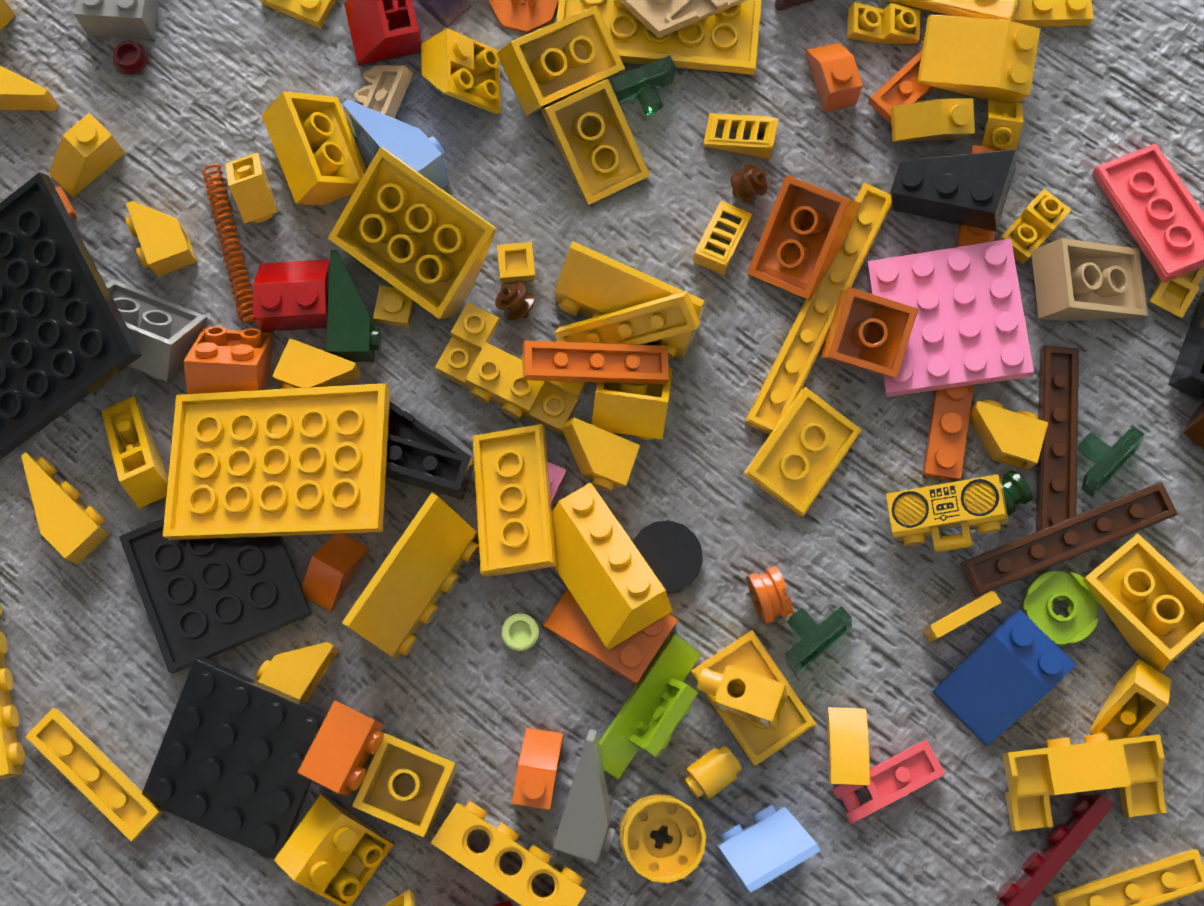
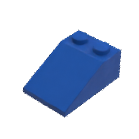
(1003, 677)

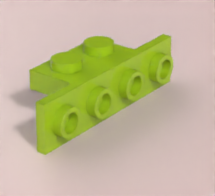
(652, 707)

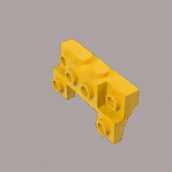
(499, 375)
(1099, 763)

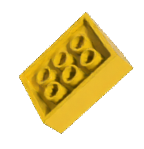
(414, 235)
(413, 578)

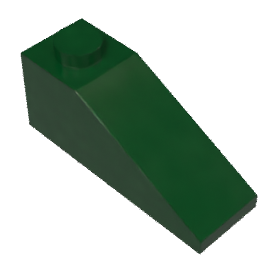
(348, 322)

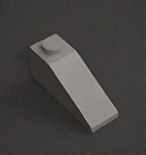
(587, 809)

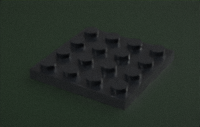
(212, 591)
(235, 758)

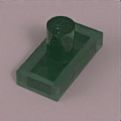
(644, 83)
(1107, 458)
(815, 637)

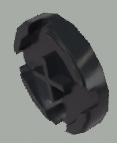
(671, 553)

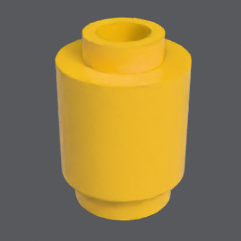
(712, 773)

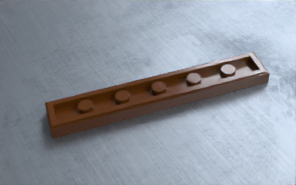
(1058, 454)
(1068, 539)

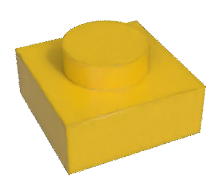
(516, 262)
(393, 307)

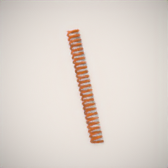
(249, 312)

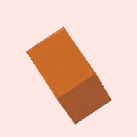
(333, 570)

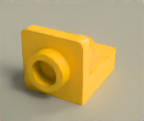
(1002, 124)

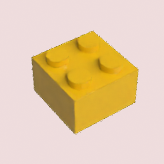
(405, 785)

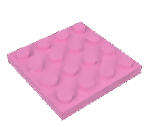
(967, 316)

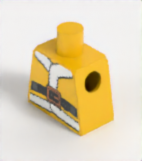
(760, 702)

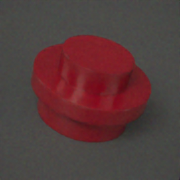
(130, 57)

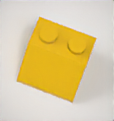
(632, 408)

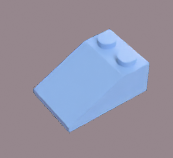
(400, 139)
(765, 848)

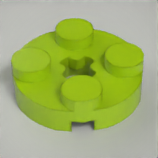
(1081, 606)

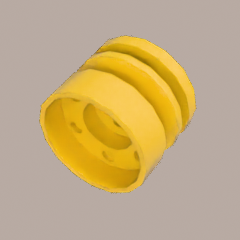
(671, 858)

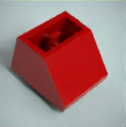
(382, 29)

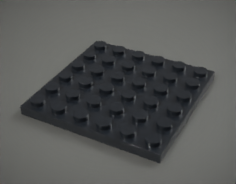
(55, 315)

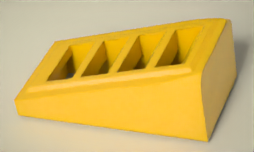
(751, 123)
(714, 260)

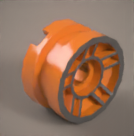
(769, 595)

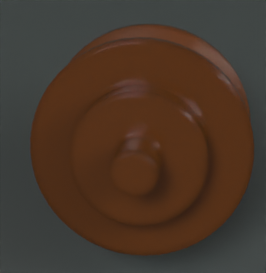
(749, 183)
(514, 301)

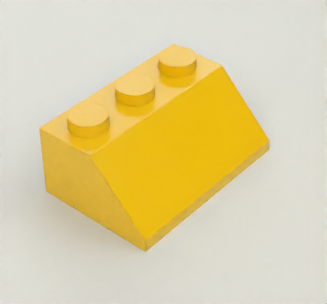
(314, 147)

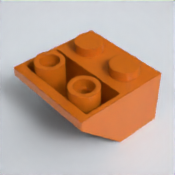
(229, 361)

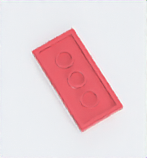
(1156, 210)

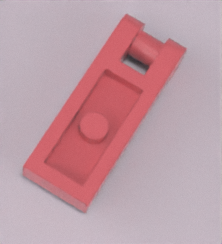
(892, 780)

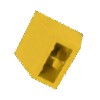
(333, 852)

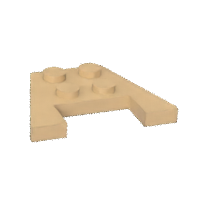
(671, 15)

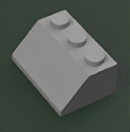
(159, 329)

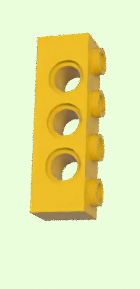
(454, 841)

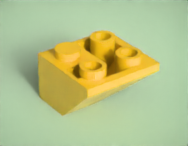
(463, 69)

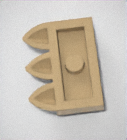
(387, 88)

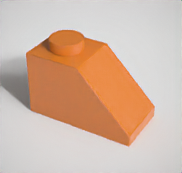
(834, 76)
(537, 769)

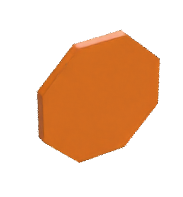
(524, 14)

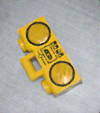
(963, 504)

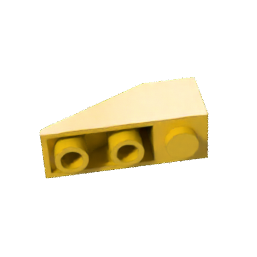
(59, 514)

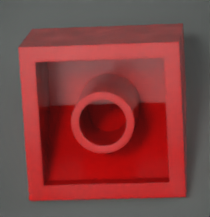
(291, 295)

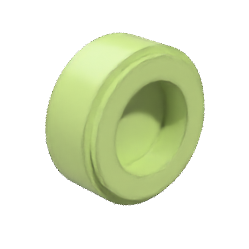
(520, 632)

